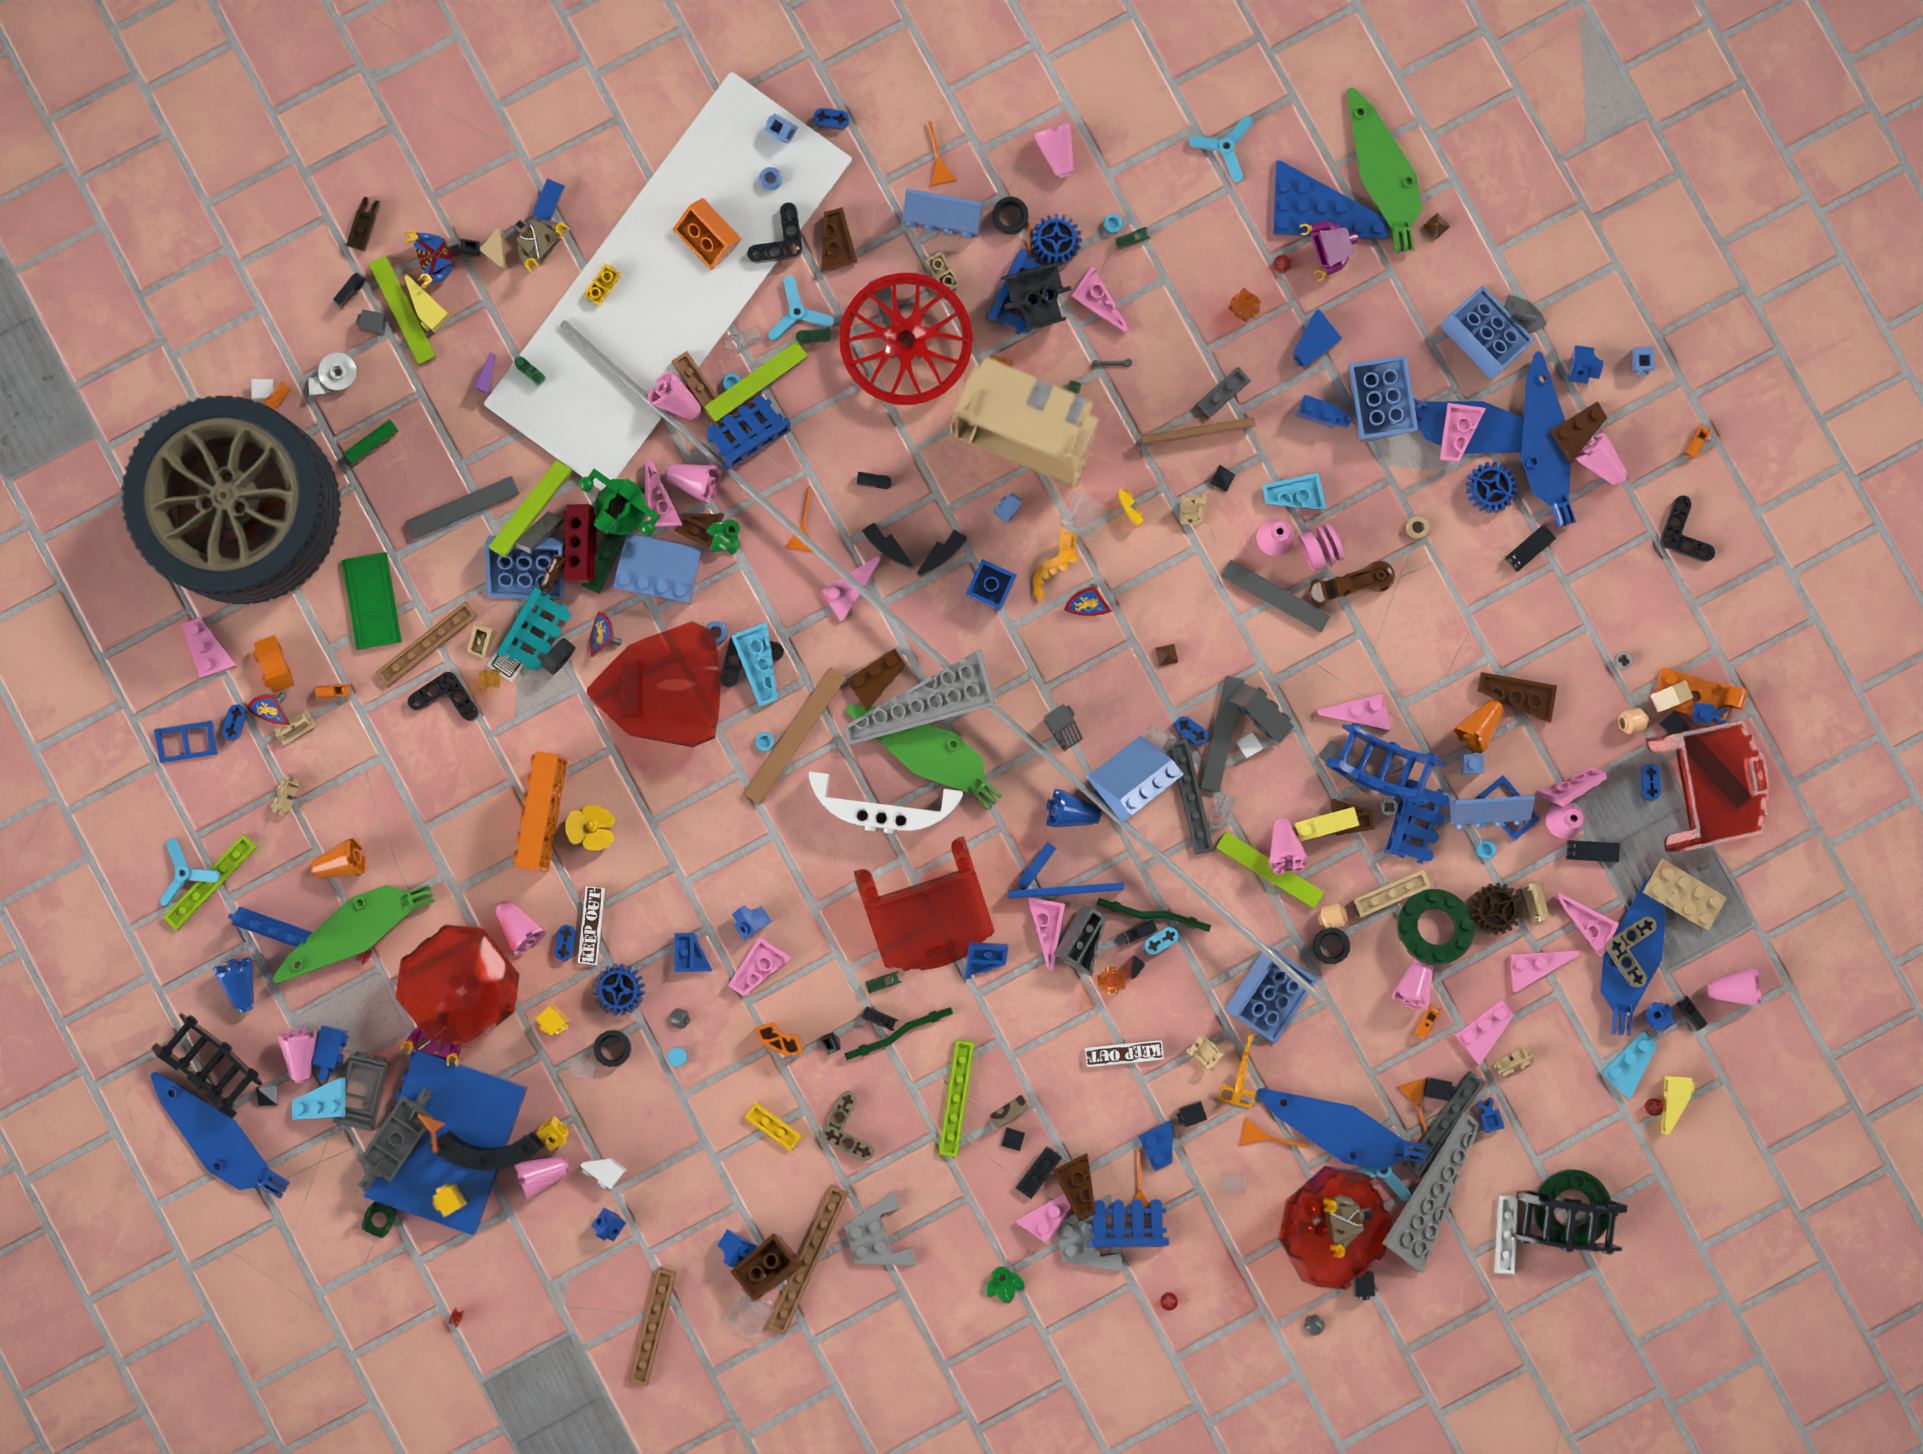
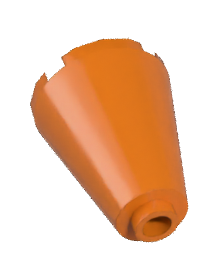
(1480, 726)
(340, 861)

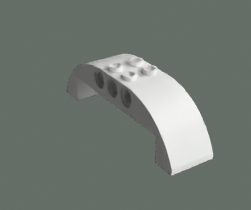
(915, 818)

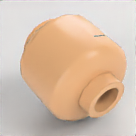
(1633, 721)
(1333, 916)

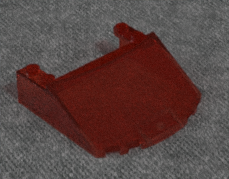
(1710, 759)
(928, 921)

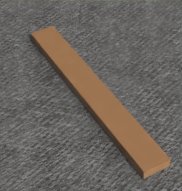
(794, 736)
(809, 1257)

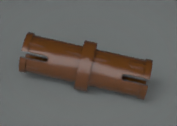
(551, 573)

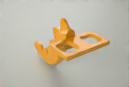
(1061, 561)
(1239, 1083)

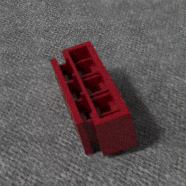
(586, 551)

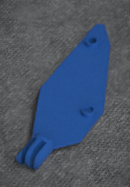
(1495, 433)
(1540, 454)
(1647, 953)
(1342, 1130)
(217, 1139)

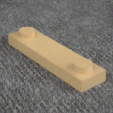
(1391, 893)

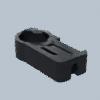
(351, 287)

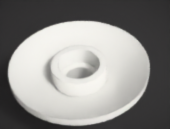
(329, 366)

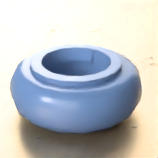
(770, 170)
(722, 638)

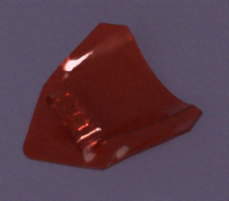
(664, 687)

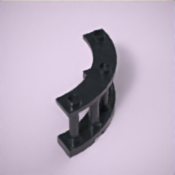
(199, 1078)
(473, 1157)
(1572, 1207)

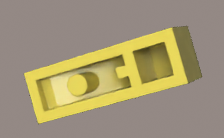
(429, 311)
(1327, 824)
(1676, 1097)

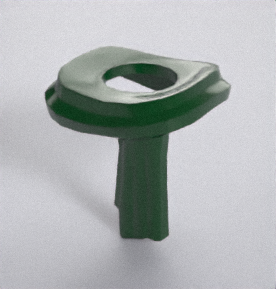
(367, 1224)

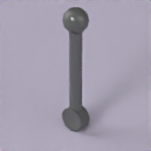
(1127, 362)

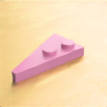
(1094, 296)
(842, 595)
(1592, 924)
(1533, 966)

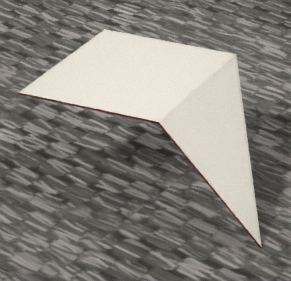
(261, 389)
(1252, 744)

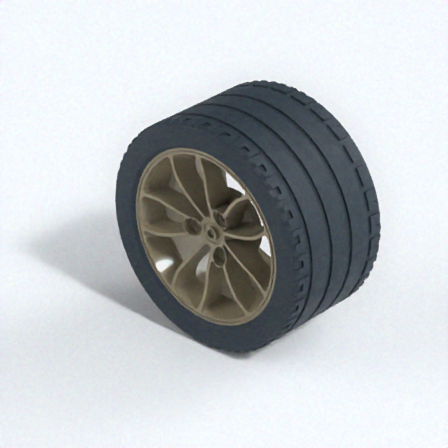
(165, 460)

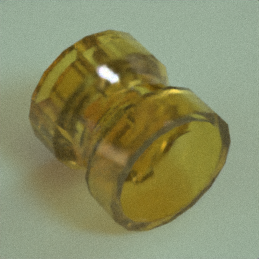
(489, 679)

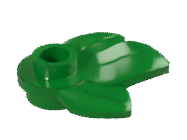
(722, 538)
(1004, 1287)

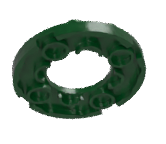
(1417, 946)
(1576, 1180)

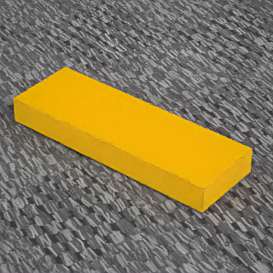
(773, 1126)

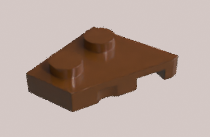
(695, 527)

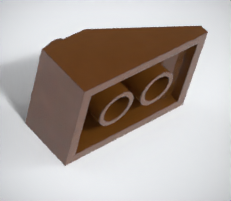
(766, 1267)

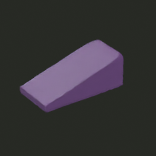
(485, 379)

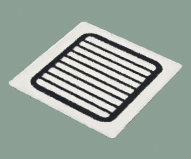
(507, 668)

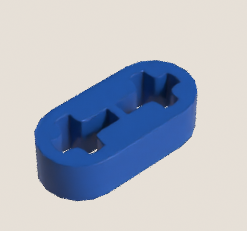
(830, 123)
(230, 720)
(1188, 734)
(1655, 780)
(569, 944)

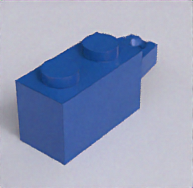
(1322, 412)
(329, 1050)

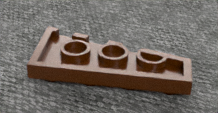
(1525, 695)

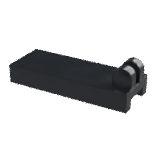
(1530, 548)
(1592, 851)
(1039, 1172)

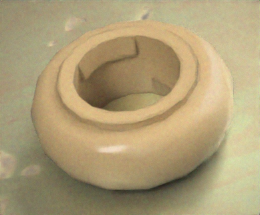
(1411, 533)

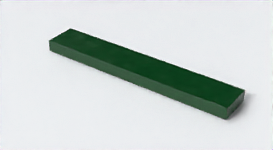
(607, 553)

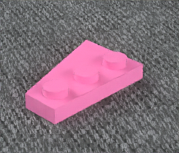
(1458, 430)
(206, 650)
(1567, 791)
(757, 966)
(1484, 1031)

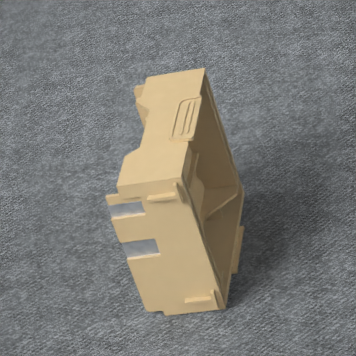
(1025, 421)

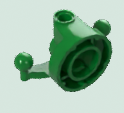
(635, 510)

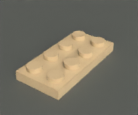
(1684, 894)

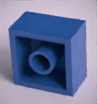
(991, 585)

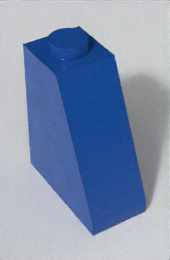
(1316, 340)

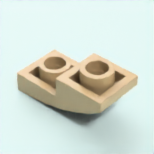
(941, 270)

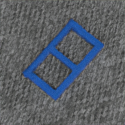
(183, 728)
(1514, 836)

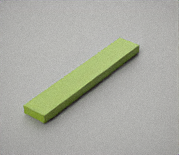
(402, 310)
(756, 381)
(530, 508)
(1260, 864)
(202, 890)
(956, 1098)

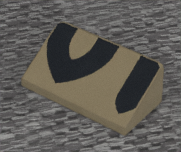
(1009, 1111)

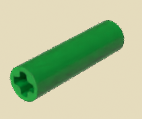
(371, 441)

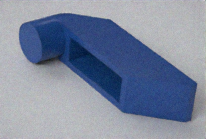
(1036, 866)

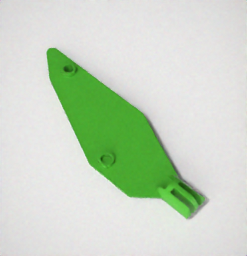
(1385, 171)
(936, 756)
(353, 929)

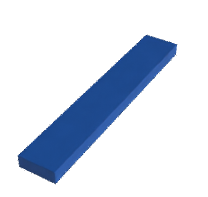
(1065, 890)

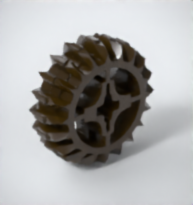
(1501, 915)

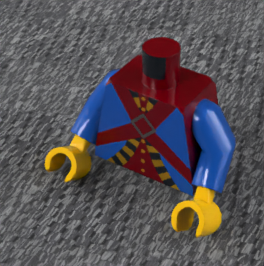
(433, 256)

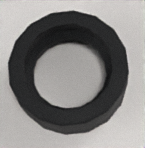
(1013, 229)
(558, 656)
(1331, 960)
(598, 1043)

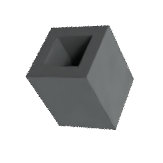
(372, 322)

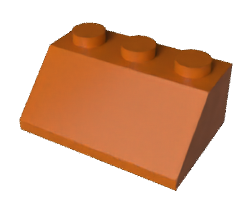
(706, 233)

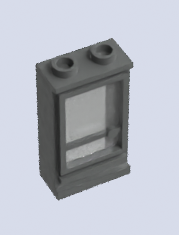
(363, 1090)

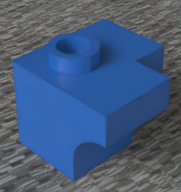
(1584, 365)
(750, 921)
(735, 1248)

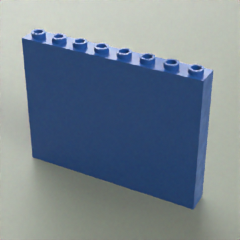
(474, 1108)

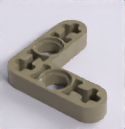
(1625, 944)
(838, 1128)

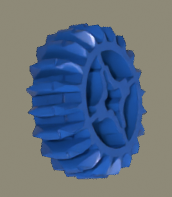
(1049, 239)
(1484, 484)
(620, 980)

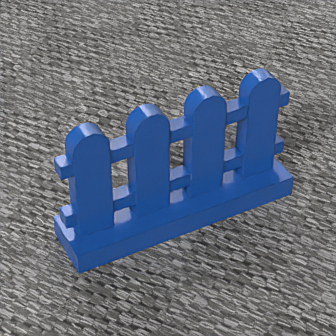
(1003, 295)
(747, 445)
(1400, 826)
(269, 927)
(1137, 1225)

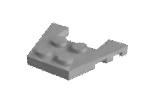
(869, 1238)
(1074, 1243)

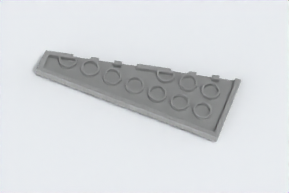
(944, 695)
(1420, 1219)

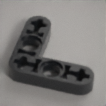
(788, 241)
(1678, 538)
(731, 650)
(442, 690)

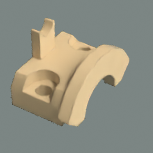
(1192, 509)
(1206, 1052)

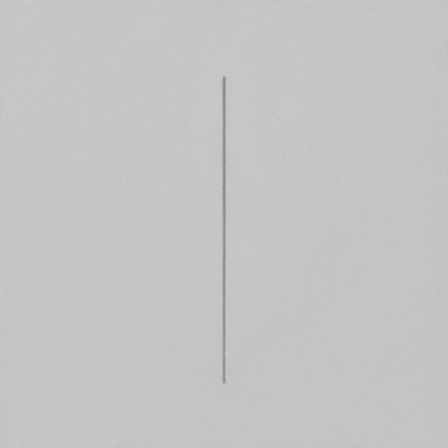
(943, 662)

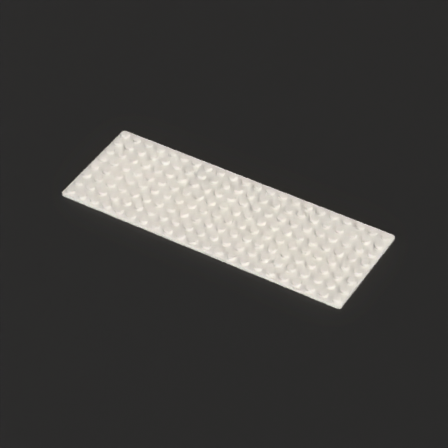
(665, 292)

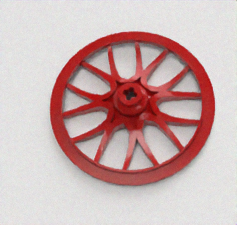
(898, 331)

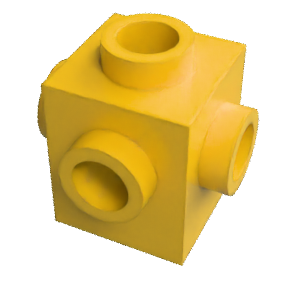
(553, 1133)

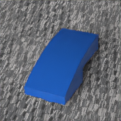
(548, 200)

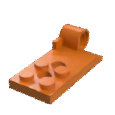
(1709, 693)

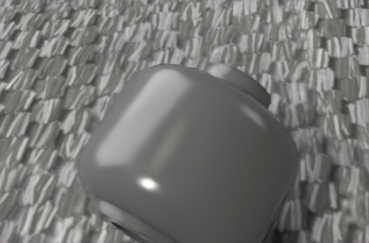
(679, 1018)
(1314, 1325)

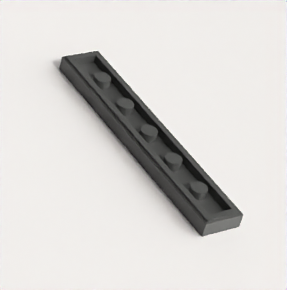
(462, 507)
(1275, 596)
(1221, 737)
(1192, 798)
(1447, 1120)

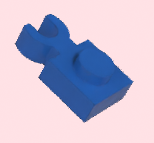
(1705, 713)
(1490, 1119)

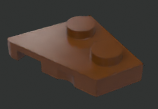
(1364, 817)

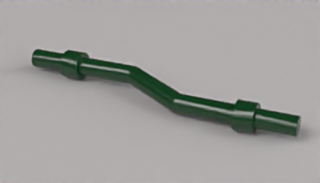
(1116, 907)
(864, 1049)

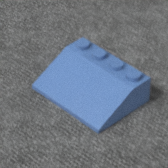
(942, 213)
(1486, 332)
(1382, 398)
(658, 568)
(522, 571)
(1134, 777)
(1491, 810)
(1269, 997)

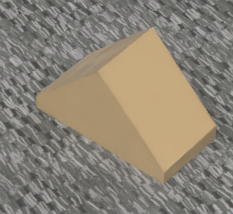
(494, 249)
(480, 640)
(1671, 696)

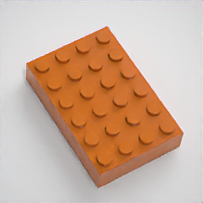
(541, 811)

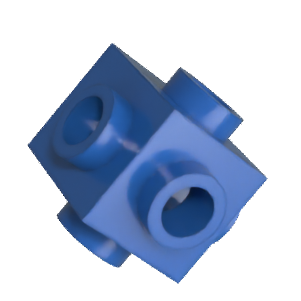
(1666, 1019)
(608, 1225)

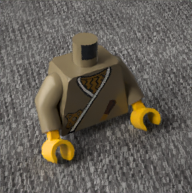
(538, 240)
(1344, 1221)

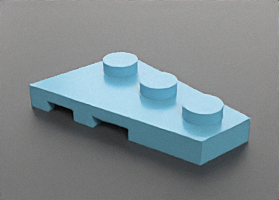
(1296, 492)
(1630, 1064)
(321, 1103)

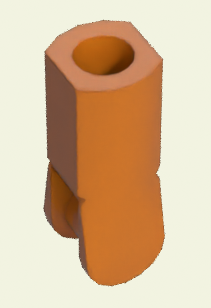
(277, 395)
(1697, 443)
(330, 691)
(1425, 1024)

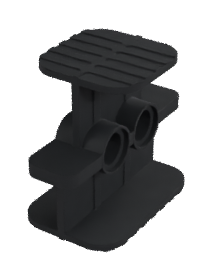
(1034, 284)

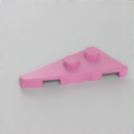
(658, 498)
(1365, 711)
(1048, 921)
(1046, 1219)

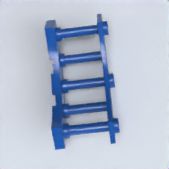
(1378, 782)

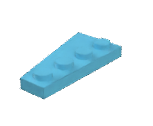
(756, 656)

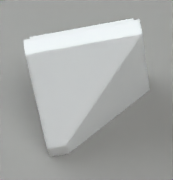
(316, 387)

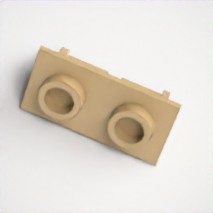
(298, 726)
(285, 788)
(1535, 902)
(1521, 1061)

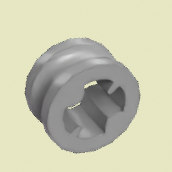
(1627, 656)
(1388, 813)

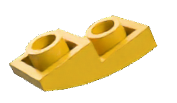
(603, 284)
(1127, 501)

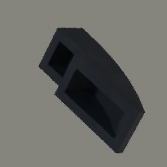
(886, 545)
(942, 553)

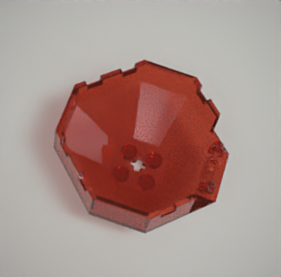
(441, 966)
(1310, 1244)

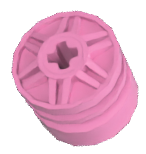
(1321, 547)

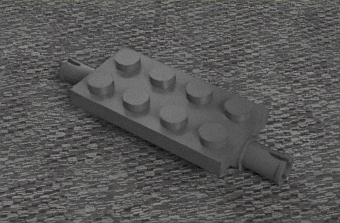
(395, 1139)

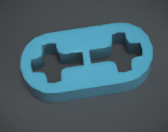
(1158, 936)

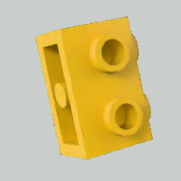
(552, 1021)
(448, 1199)

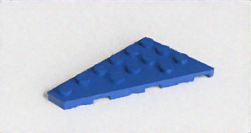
(1307, 201)

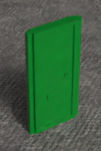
(371, 601)

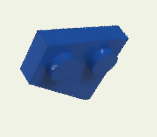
(689, 954)
(984, 957)
(1158, 1145)

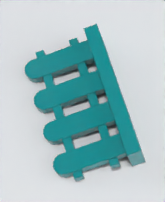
(529, 638)

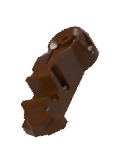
(1376, 577)

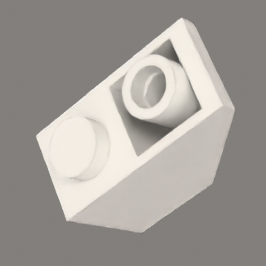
(605, 1170)

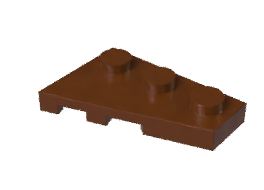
(837, 242)
(1578, 430)
(875, 678)
(1077, 1186)

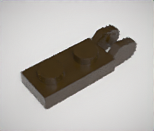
(363, 225)

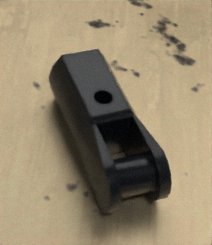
(873, 480)
(1143, 930)
(1694, 1015)
(876, 1017)

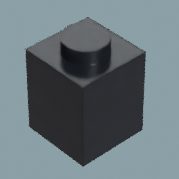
(1439, 1089)
(1191, 1113)
(1364, 1286)

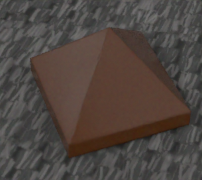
(1436, 226)
(1166, 655)

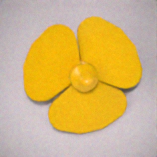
(584, 827)

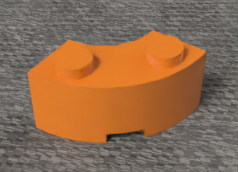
(275, 669)
(778, 1040)

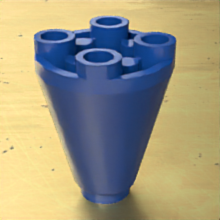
(1070, 811)
(237, 982)

